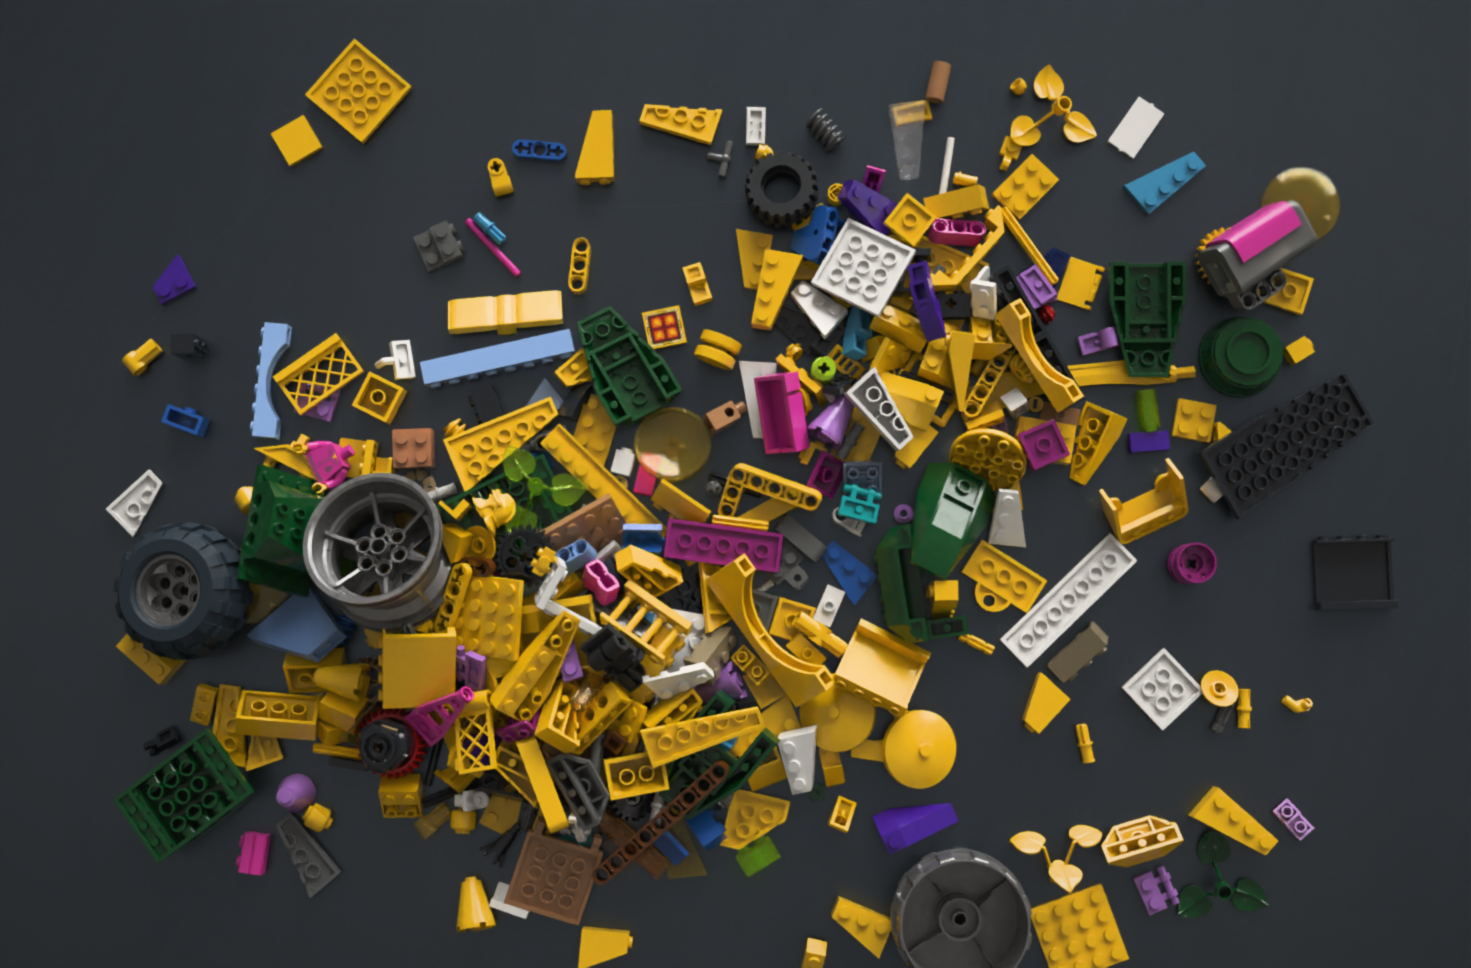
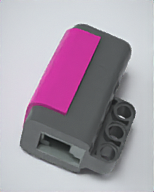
(1254, 252)

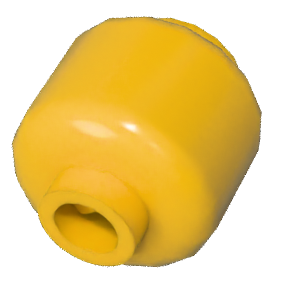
(243, 499)
(317, 817)
(463, 821)

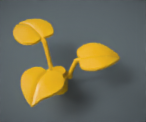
(1050, 85)
(1060, 872)

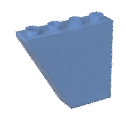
(300, 628)

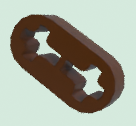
(477, 562)

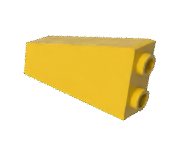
(597, 153)

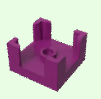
(1043, 445)

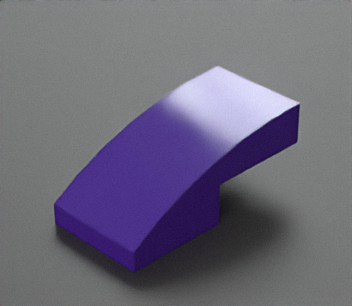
(1148, 441)

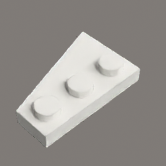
(1007, 520)

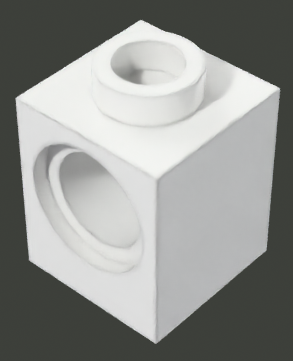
(623, 462)

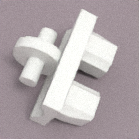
(472, 799)

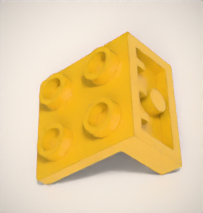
(365, 456)

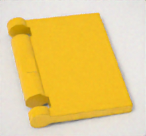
(1080, 283)

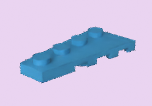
(1160, 184)

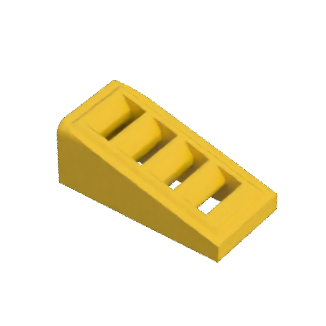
(834, 351)

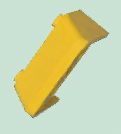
(1150, 510)

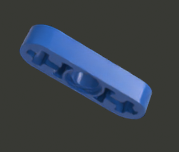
(525, 153)

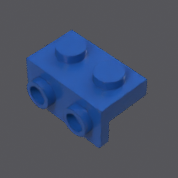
(644, 536)

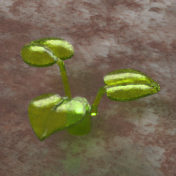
(521, 463)

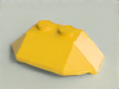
(1140, 841)

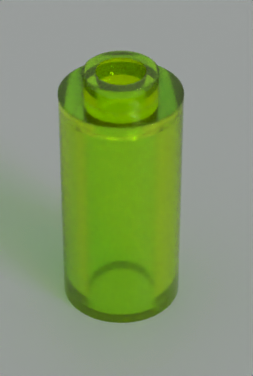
(1148, 410)

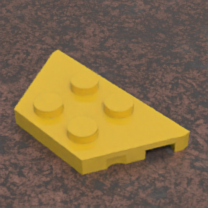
(713, 610)

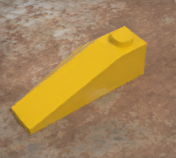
(959, 353)

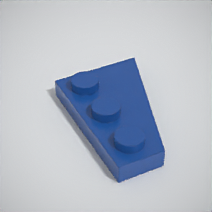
(849, 571)

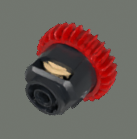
(390, 744)

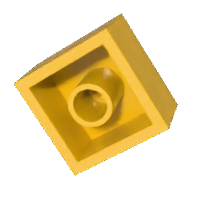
(379, 398)

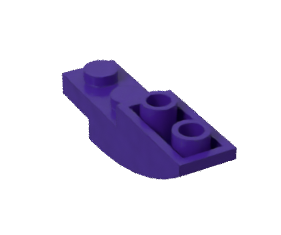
(925, 301)

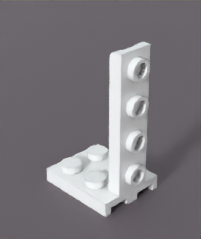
(548, 591)

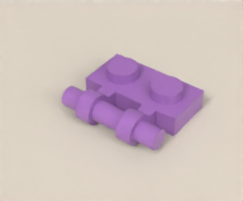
(471, 668)
(1150, 892)

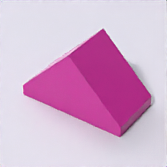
(873, 178)

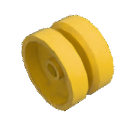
(717, 349)

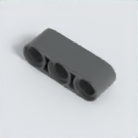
(800, 538)

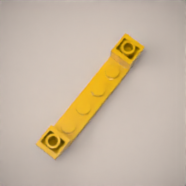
(995, 225)

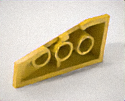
(913, 399)
(1096, 437)

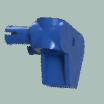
(811, 239)

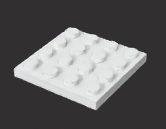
(863, 267)

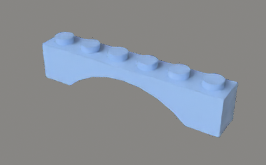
(275, 341)

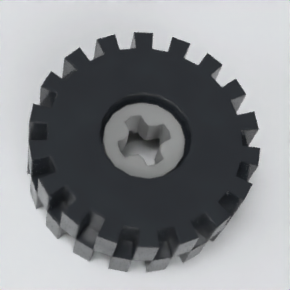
(630, 809)

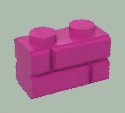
(253, 853)

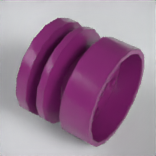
(1202, 563)

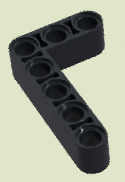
(501, 783)

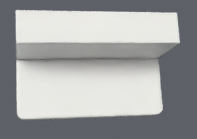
(498, 902)

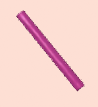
(492, 247)

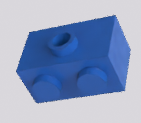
(185, 420)
(707, 829)

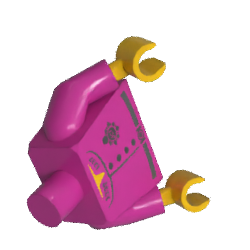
(328, 463)

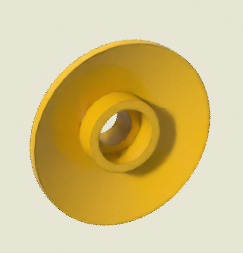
(481, 535)
(1224, 684)

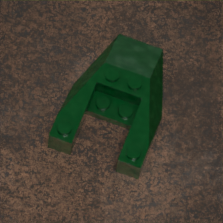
(689, 768)

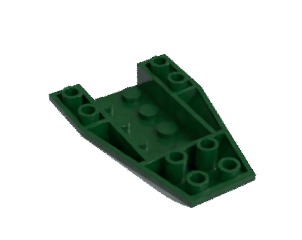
(948, 516)

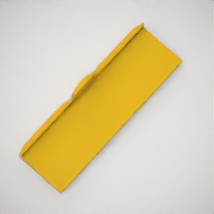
(505, 312)

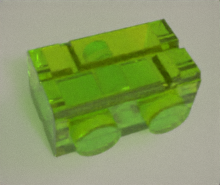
(757, 855)

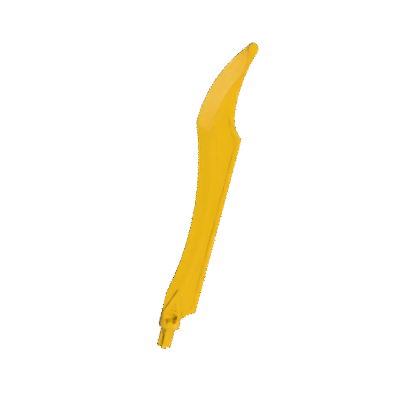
(1085, 374)

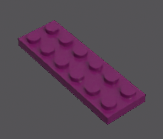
(722, 544)

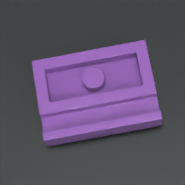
(1036, 287)

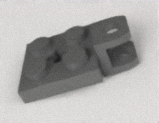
(789, 568)

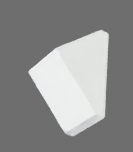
(1015, 403)

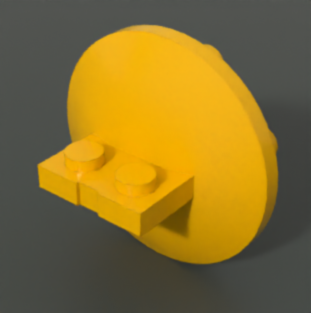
(991, 456)

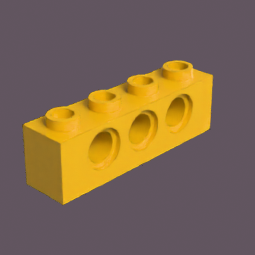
(600, 714)

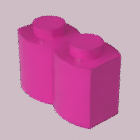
(600, 582)

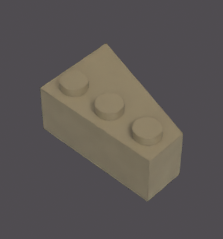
(713, 650)
(1079, 652)

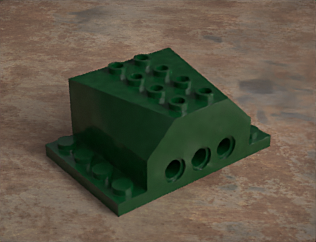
(542, 505)
(276, 530)
(184, 796)

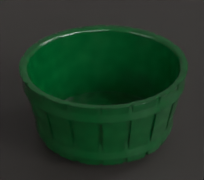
(1240, 356)

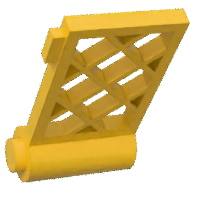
(478, 706)

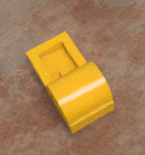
(204, 704)

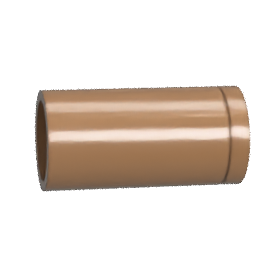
(938, 82)

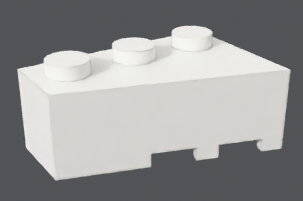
(798, 757)

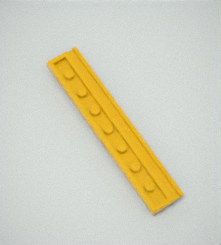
(596, 476)

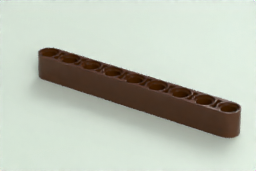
(654, 829)

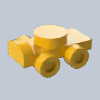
(542, 564)

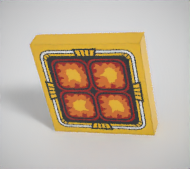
(664, 327)

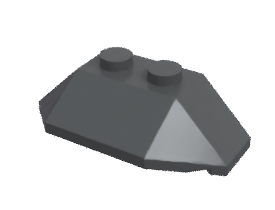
(581, 788)

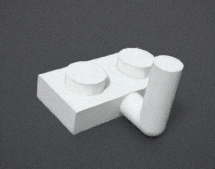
(400, 358)

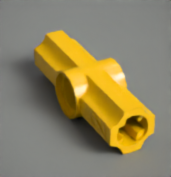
(819, 634)

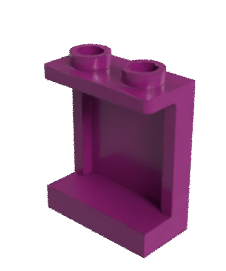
(519, 730)

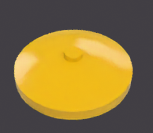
(840, 719)
(919, 749)

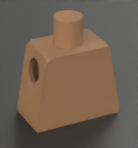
(718, 420)

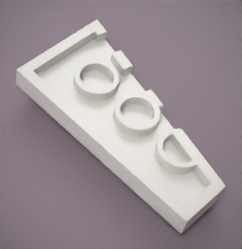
(749, 371)

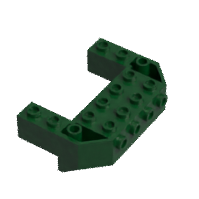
(904, 593)

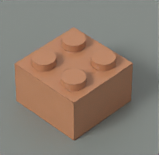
(413, 449)

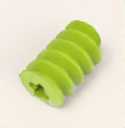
(829, 366)

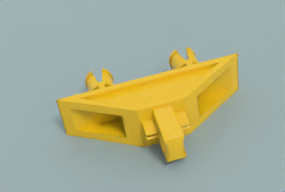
(286, 455)

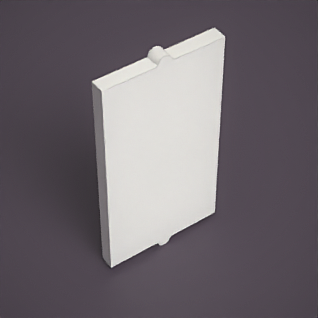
(1135, 127)

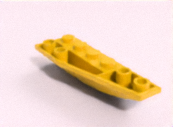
(536, 670)

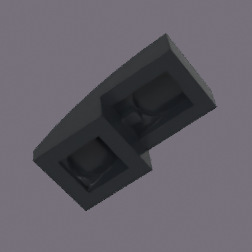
(576, 397)

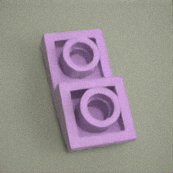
(1293, 820)

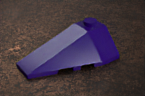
(911, 824)

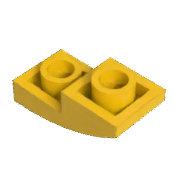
(751, 665)

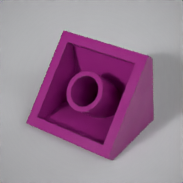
(826, 475)

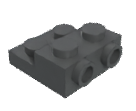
(439, 246)

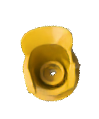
(496, 510)

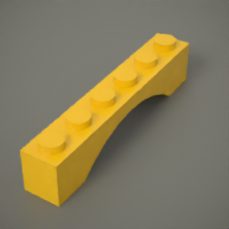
(1017, 324)

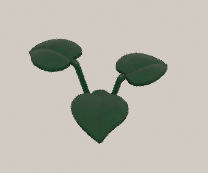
(1246, 897)

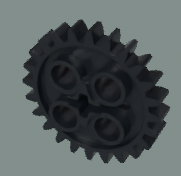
(531, 539)
(677, 594)

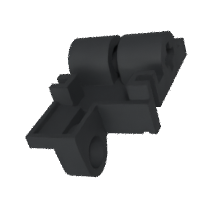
(616, 656)

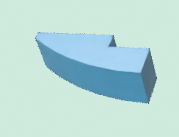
(856, 333)

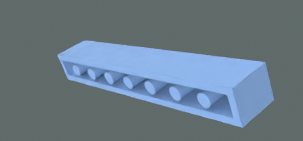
(497, 358)

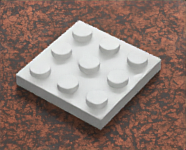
(1162, 689)

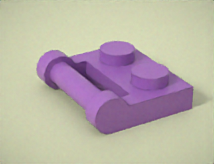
(324, 410)

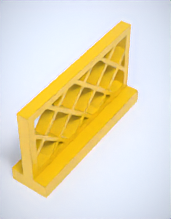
(313, 359)

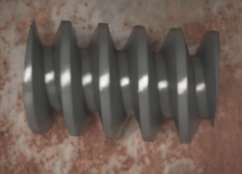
(824, 130)

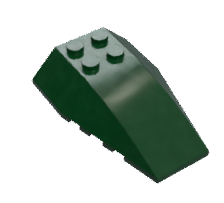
(1147, 313)
(625, 369)

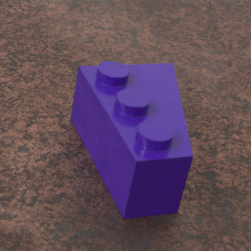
(866, 205)

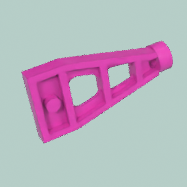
(427, 727)

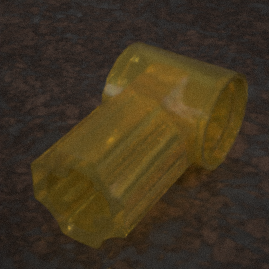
(586, 692)
(429, 823)

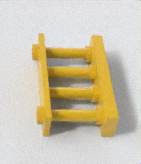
(664, 614)

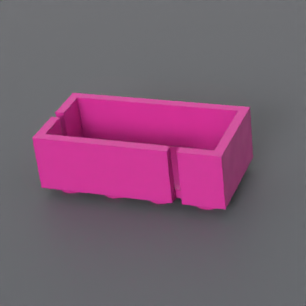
(781, 413)

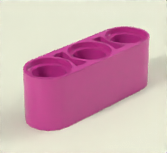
(956, 232)

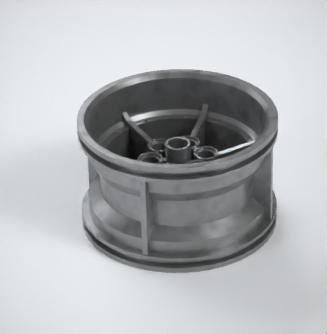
(330, 538)

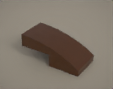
(614, 745)

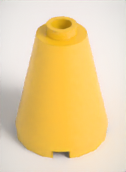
(345, 680)
(473, 907)

